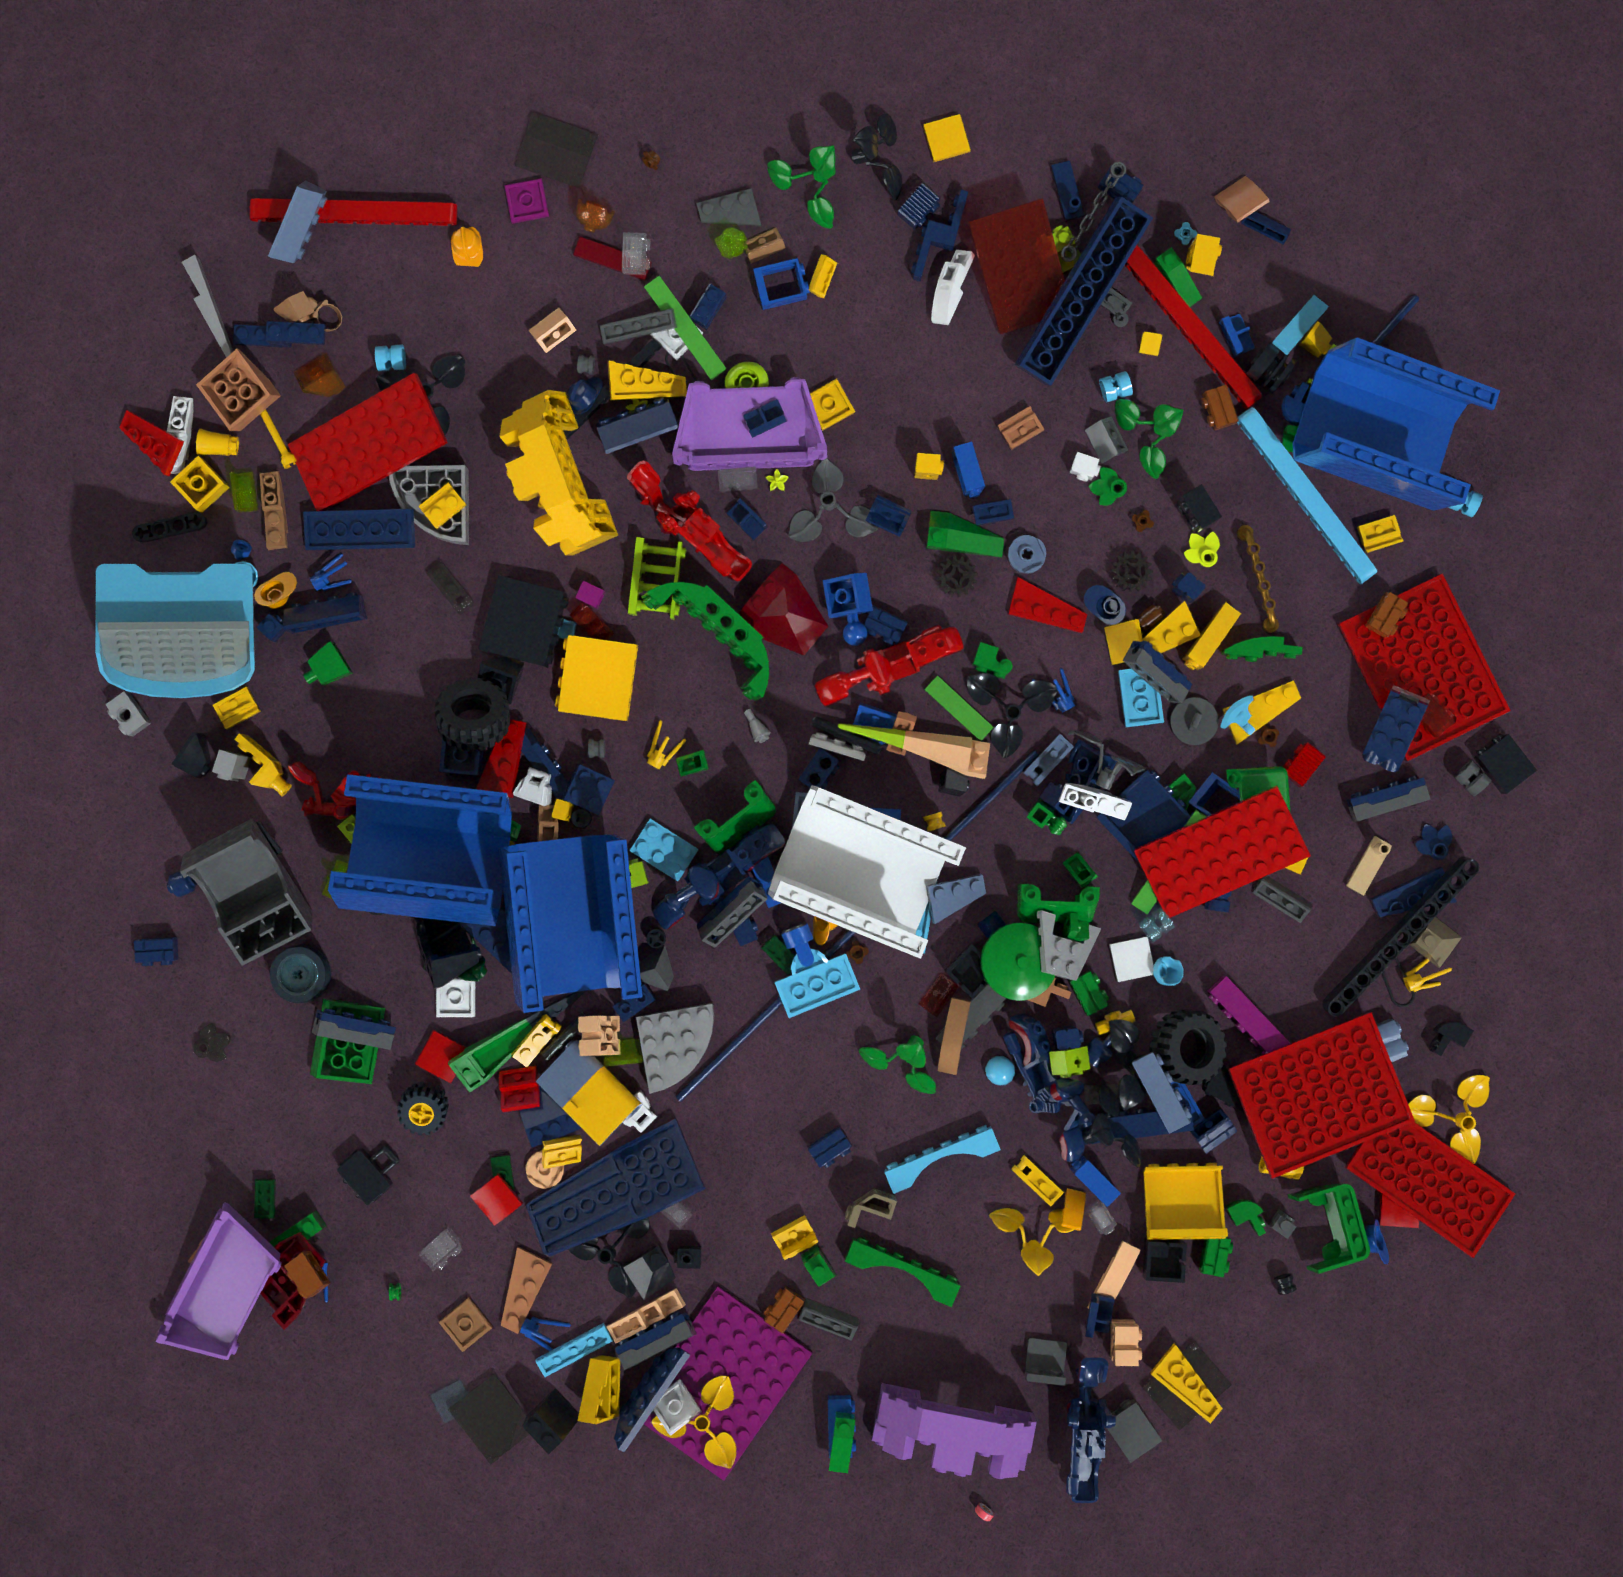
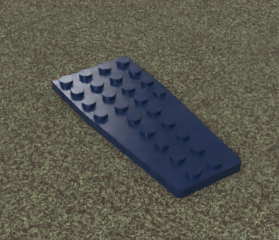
(617, 1190)

